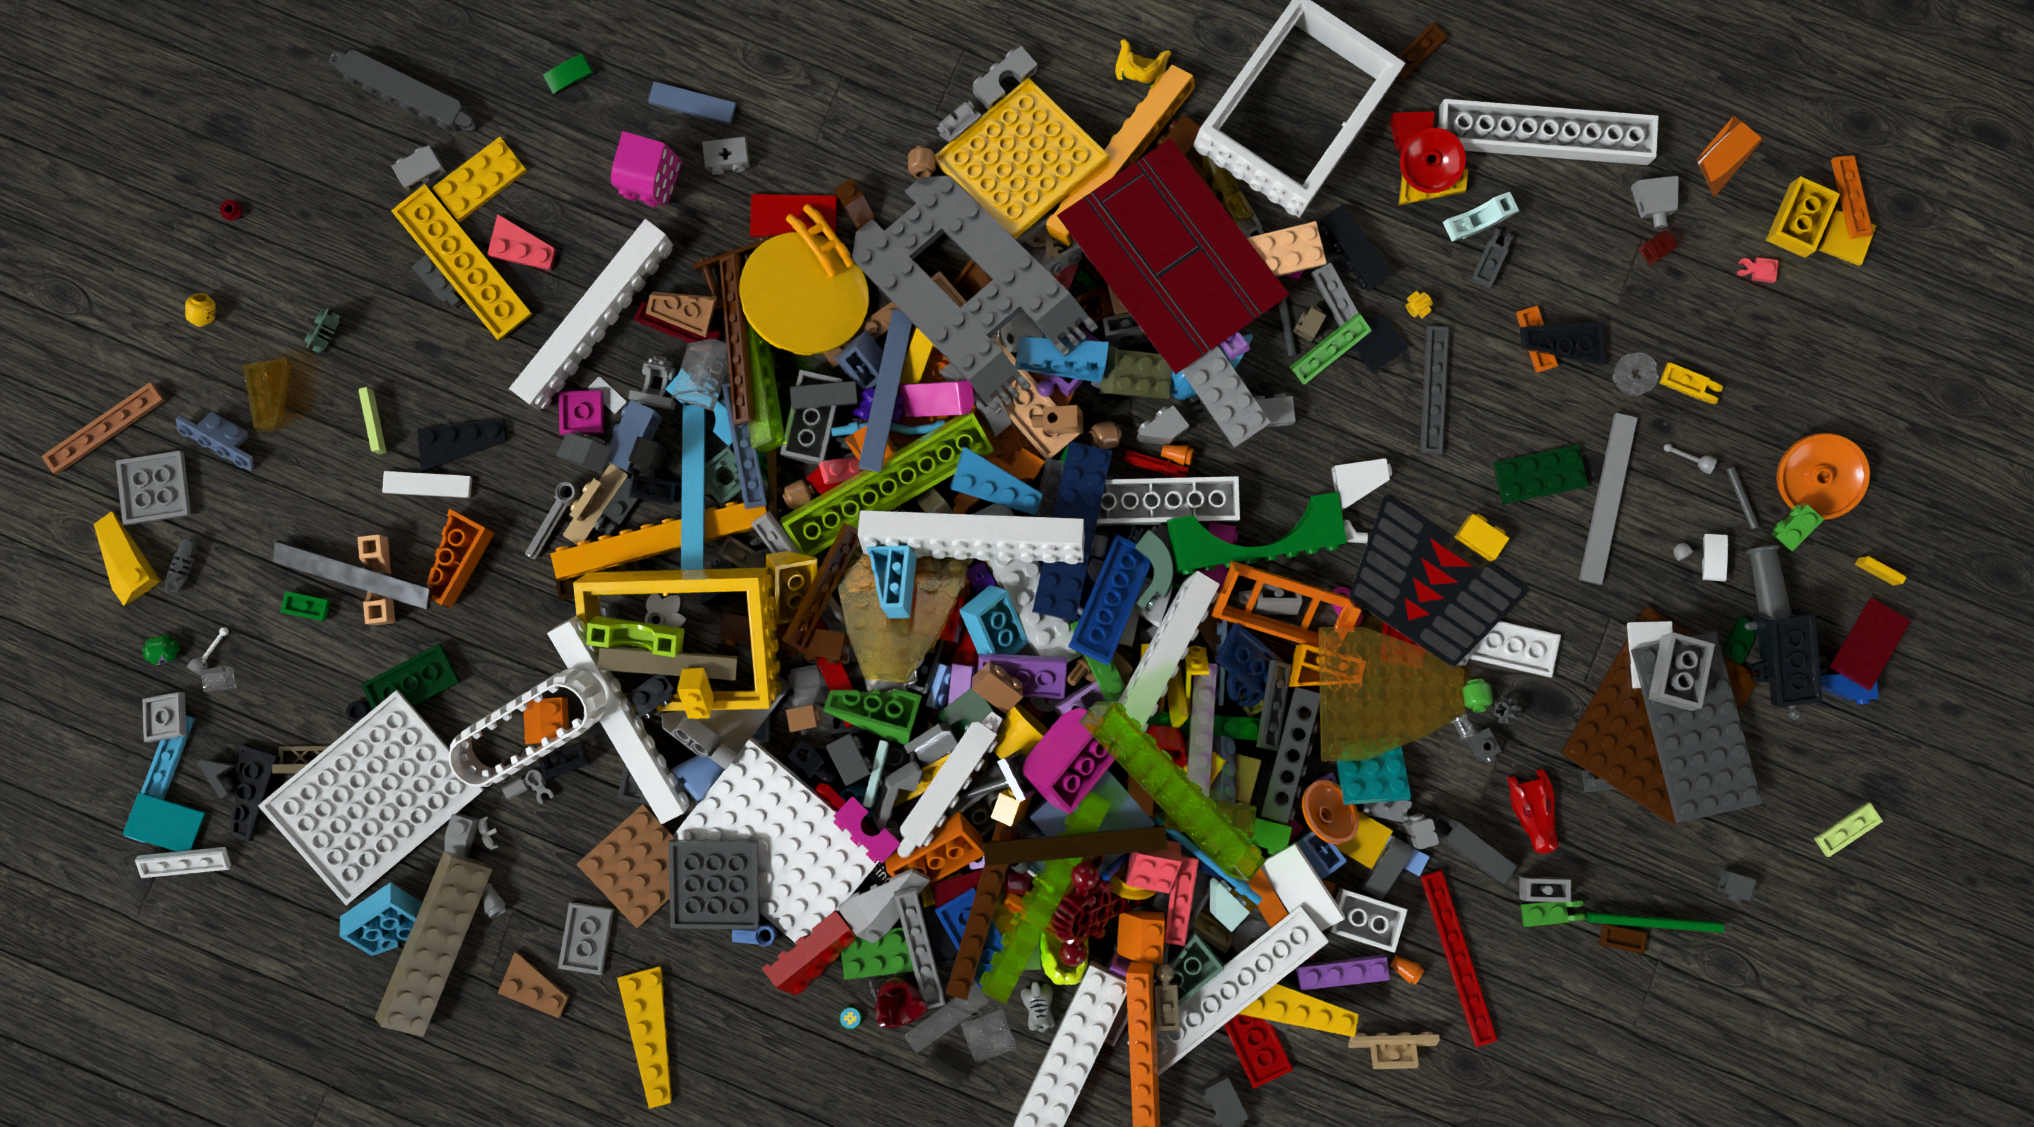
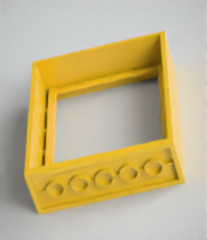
(761, 620)

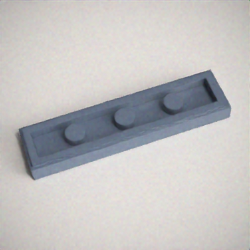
(692, 103)

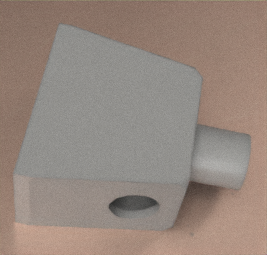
(1656, 198)

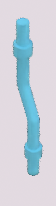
(915, 430)

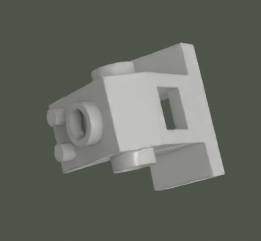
(653, 397)

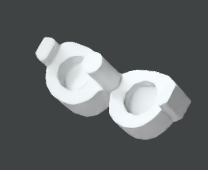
(482, 826)

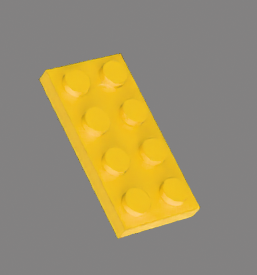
(479, 179)

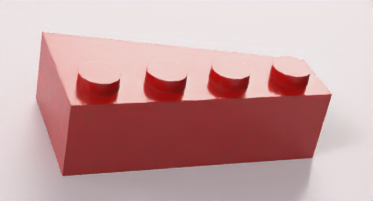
(811, 954)

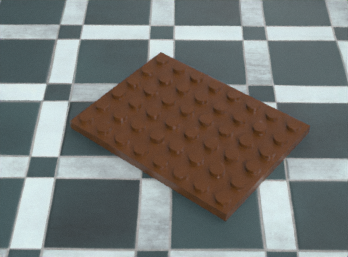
(1616, 734)

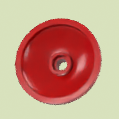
(1436, 175)

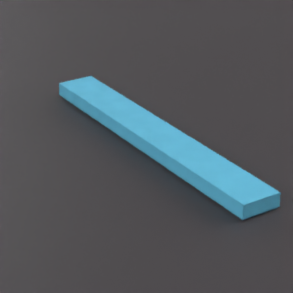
(693, 488)

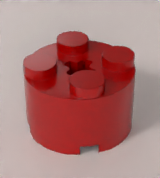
(1171, 741)

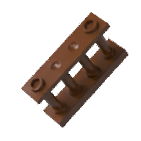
(706, 264)

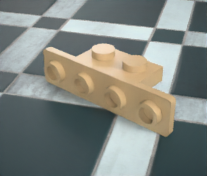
(592, 503)
(1394, 1051)

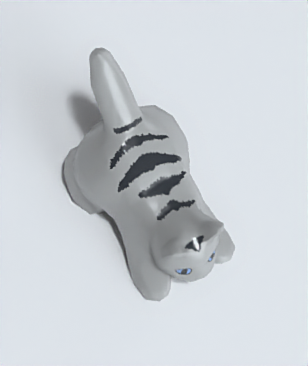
(1038, 1004)

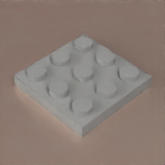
(153, 488)

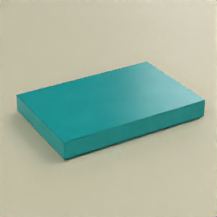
(163, 823)

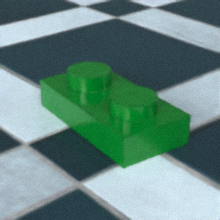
(305, 606)

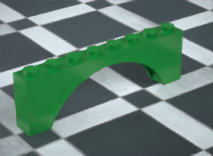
(1197, 548)

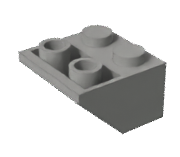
(1165, 428)

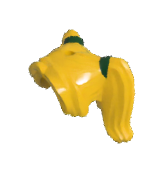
(1139, 68)

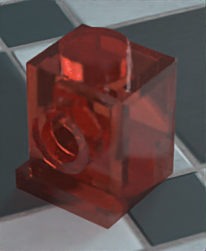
(1653, 252)

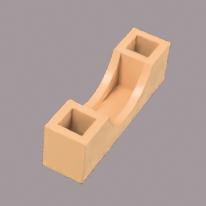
(375, 554)

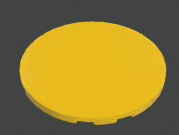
(796, 301)

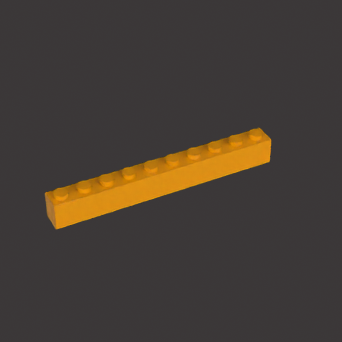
(1131, 140)
(648, 541)

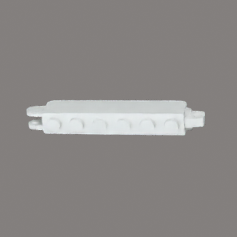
(947, 784)

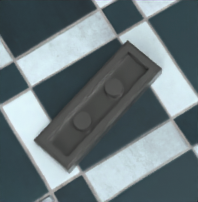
(823, 395)

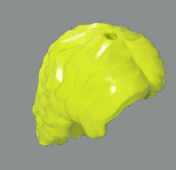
(1054, 967)

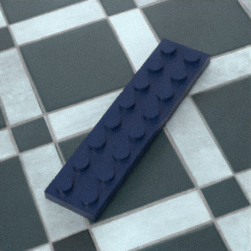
(1077, 498)

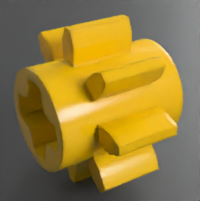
(1419, 304)

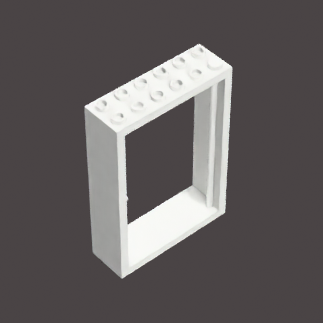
(1253, 169)

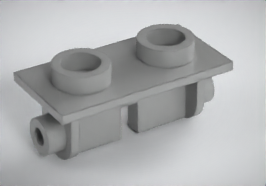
(951, 128)

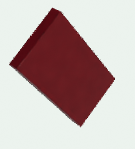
(1869, 644)

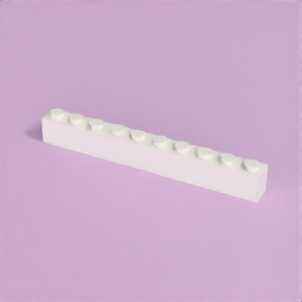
(621, 724)

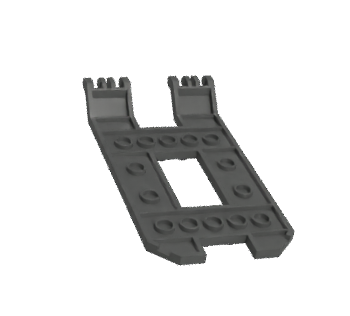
(965, 331)

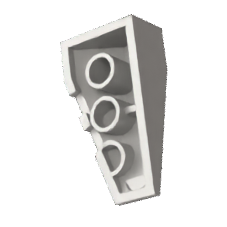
(876, 910)

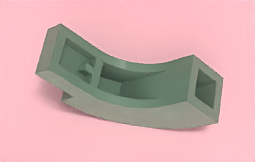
(1158, 554)

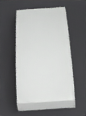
(1715, 557)

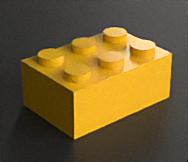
(1802, 217)

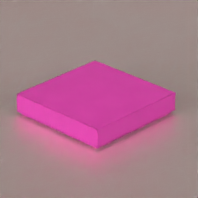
(581, 412)

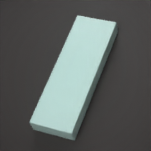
(876, 774)

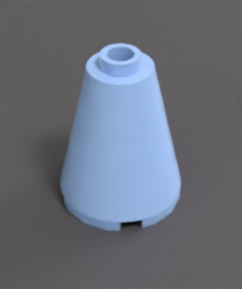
(697, 776)

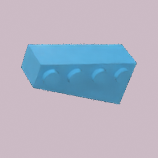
(1083, 362)
(989, 482)

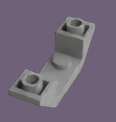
(993, 422)
(904, 778)

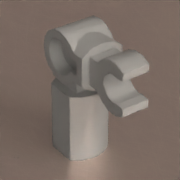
(535, 779)

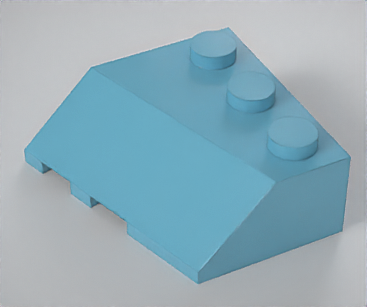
(380, 920)

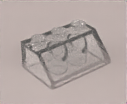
(702, 373)

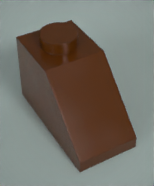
(854, 203)
(1142, 798)

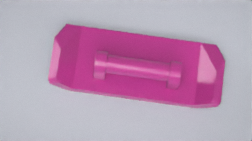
(936, 398)

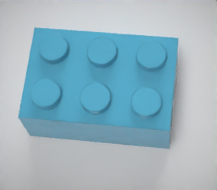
(994, 623)

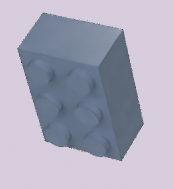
(636, 421)

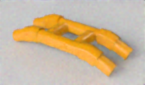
(820, 251)

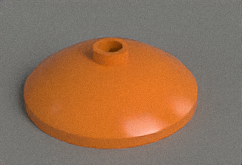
(1326, 813)

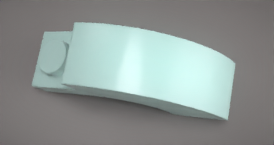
(1481, 218)

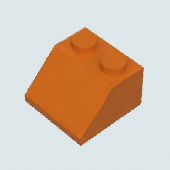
(545, 719)
(1141, 936)

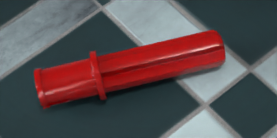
(1155, 464)

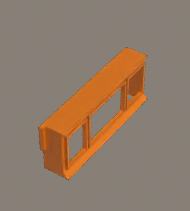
(1346, 618)

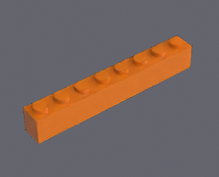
(1143, 1045)

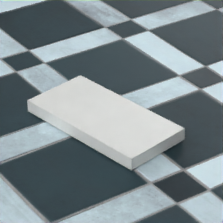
(1518, 649)
(1300, 885)

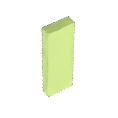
(372, 420)
(1848, 829)

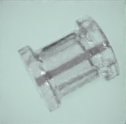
(1469, 729)

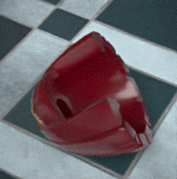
(898, 1003)

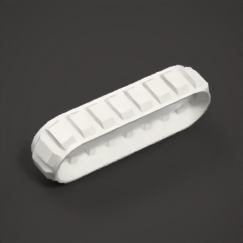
(474, 773)

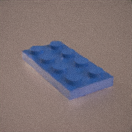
(954, 919)

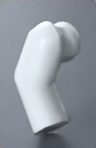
(1352, 535)

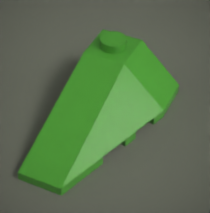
(881, 713)

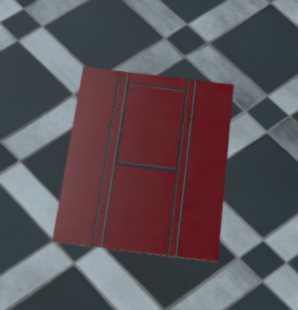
(1173, 255)

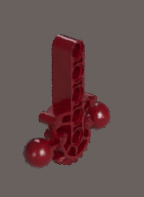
(1087, 912)

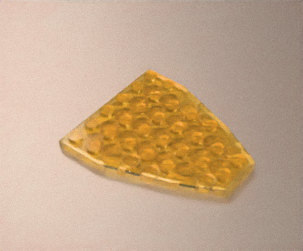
(896, 646)
(1381, 693)

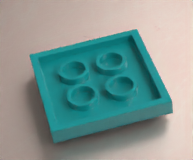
(1374, 779)

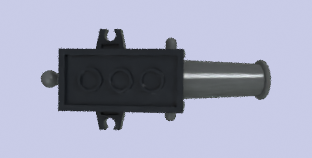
(1785, 638)

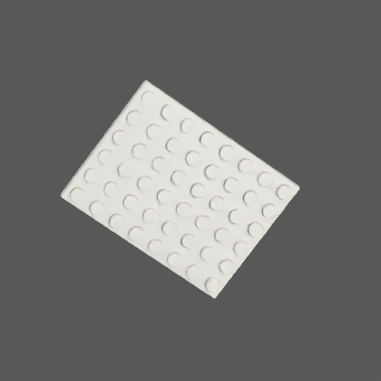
(369, 798)
(803, 855)

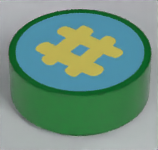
(850, 1018)

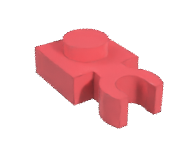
(1761, 270)

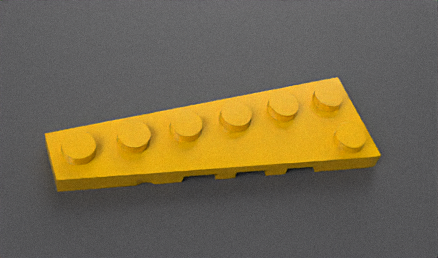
(1298, 1009)
(645, 1014)

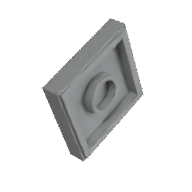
(164, 717)

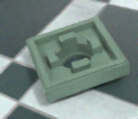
(723, 461)

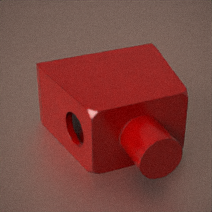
(1408, 123)

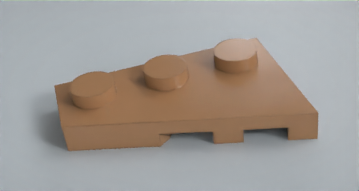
(683, 310)
(532, 988)

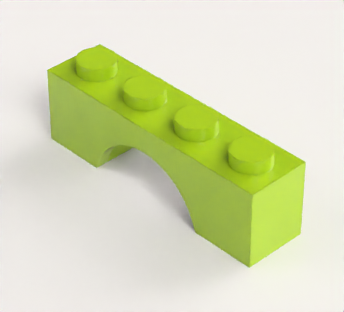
(617, 632)

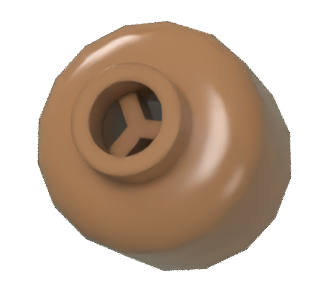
(921, 162)
(1104, 435)
(798, 494)

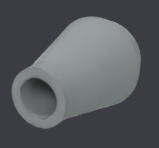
(492, 902)

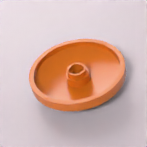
(1823, 473)

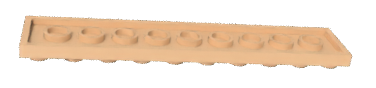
(1281, 250)
(1027, 403)

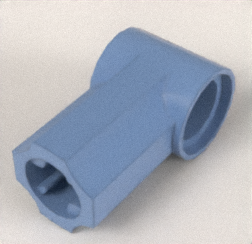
(755, 936)

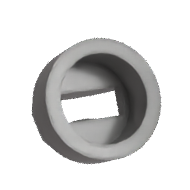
(1682, 551)

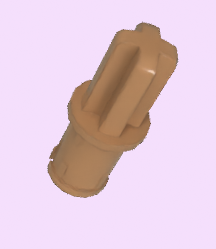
(1077, 673)

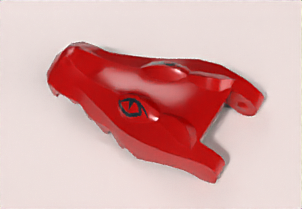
(1534, 807)

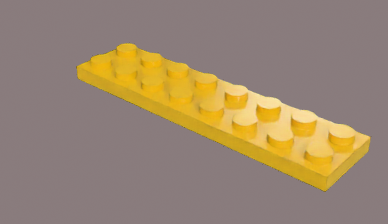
(462, 262)

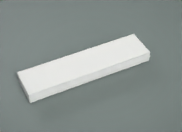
(427, 484)
(183, 862)

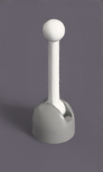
(200, 663)

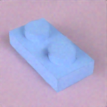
(940, 688)

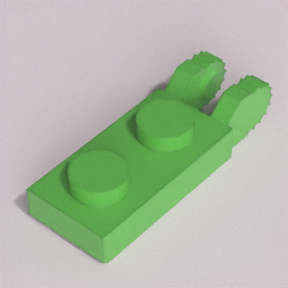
(1549, 913)

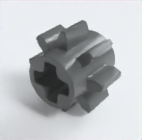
(1507, 711)

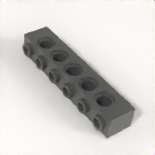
(1271, 809)

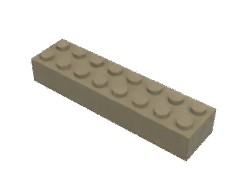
(433, 944)

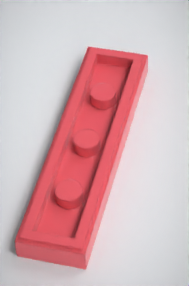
(1181, 902)

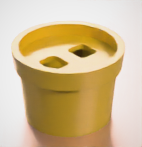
(1018, 731)

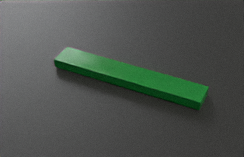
(1654, 922)

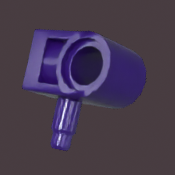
(980, 577)

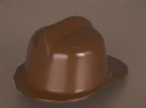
(1096, 303)

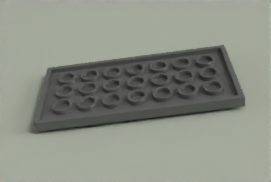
(1703, 748)

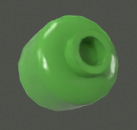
(1477, 695)

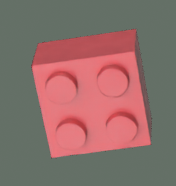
(1154, 868)

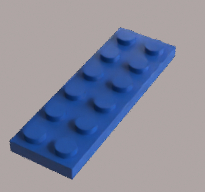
(1110, 601)

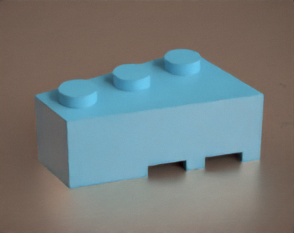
(894, 578)

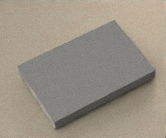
(586, 938)

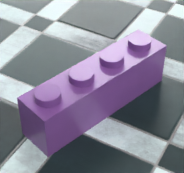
(1342, 972)

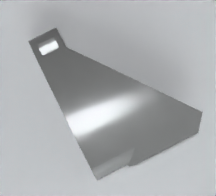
(722, 733)

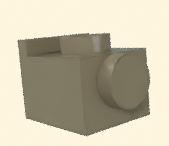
(1310, 323)

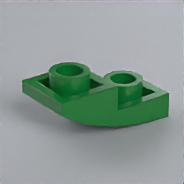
(567, 73)

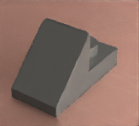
(215, 773)

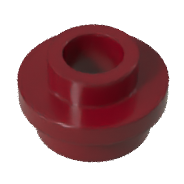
(234, 214)

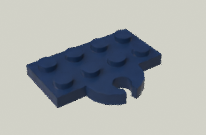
(1247, 665)

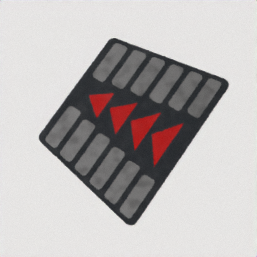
(1431, 584)

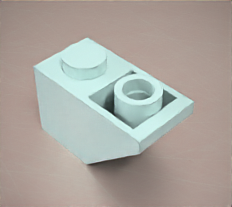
(1224, 906)

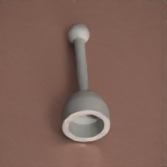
(1705, 463)

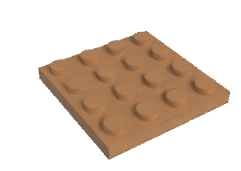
(633, 865)

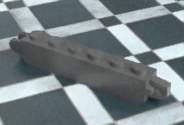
(402, 89)

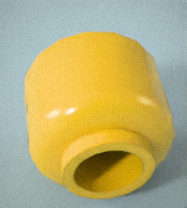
(200, 309)

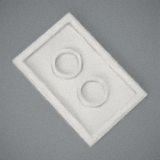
(1642, 635)

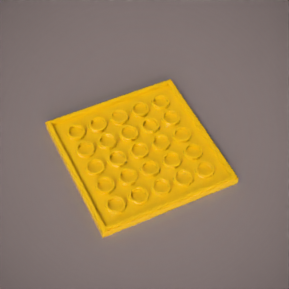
(1021, 158)

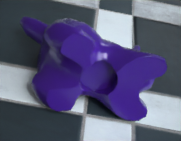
(866, 403)

